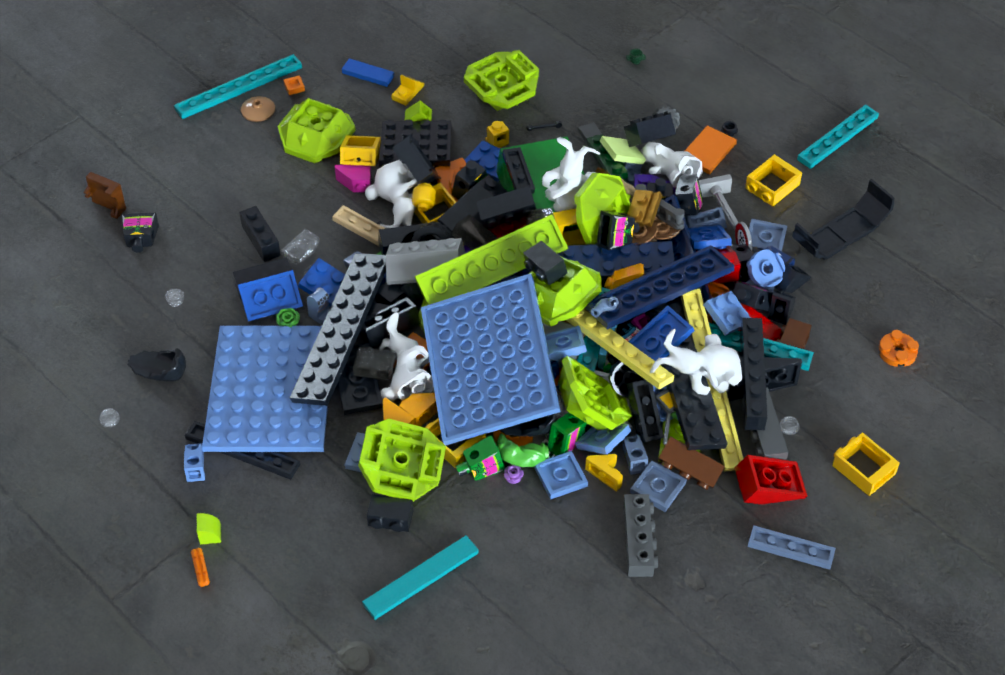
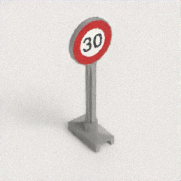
(717, 187)

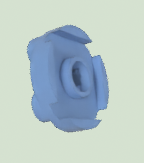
(756, 271)

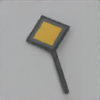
(665, 401)

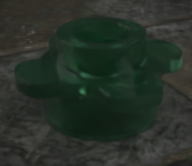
(635, 56)

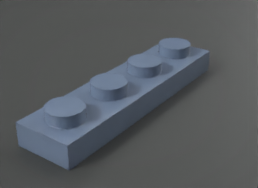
(791, 547)

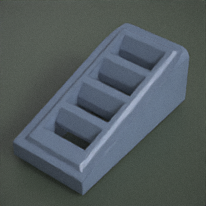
(715, 217)

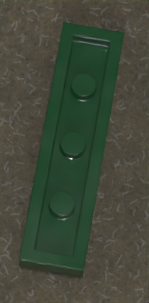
(606, 161)

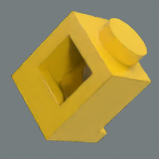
(497, 130)

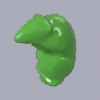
(522, 456)

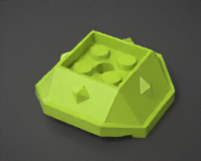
(503, 79)
(314, 130)
(597, 194)
(568, 294)
(591, 397)
(412, 445)

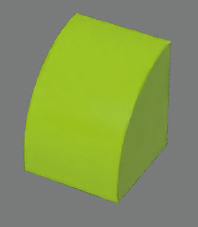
(418, 112)
(208, 529)

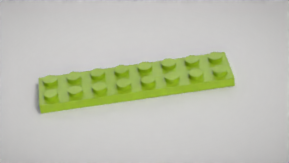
(489, 262)

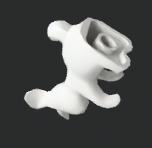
(670, 162)
(568, 177)
(392, 185)
(714, 362)
(408, 374)

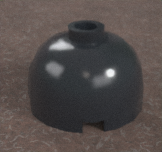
(620, 375)

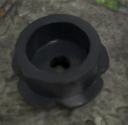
(729, 128)

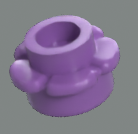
(513, 478)

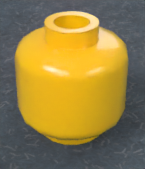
(424, 197)

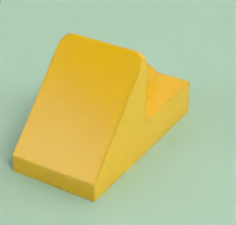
(407, 90)
(603, 468)

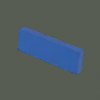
(368, 72)

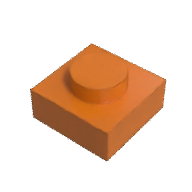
(294, 85)

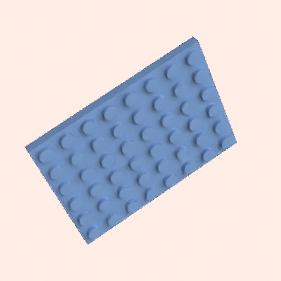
(489, 360)
(253, 391)

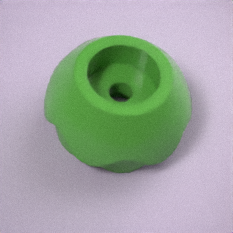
(287, 317)

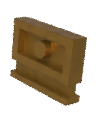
(645, 206)

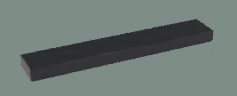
(270, 461)

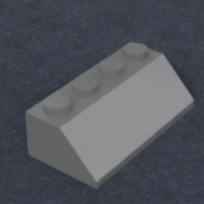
(411, 259)

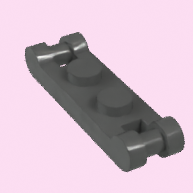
(667, 212)

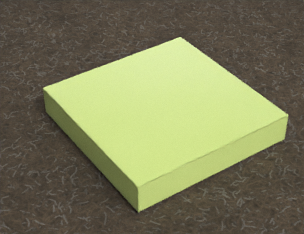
(620, 150)

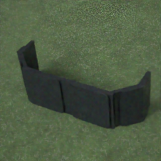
(849, 226)

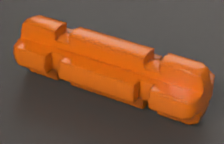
(200, 567)

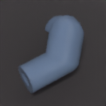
(603, 305)

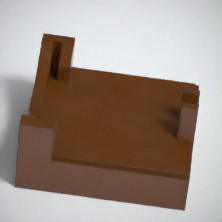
(105, 193)

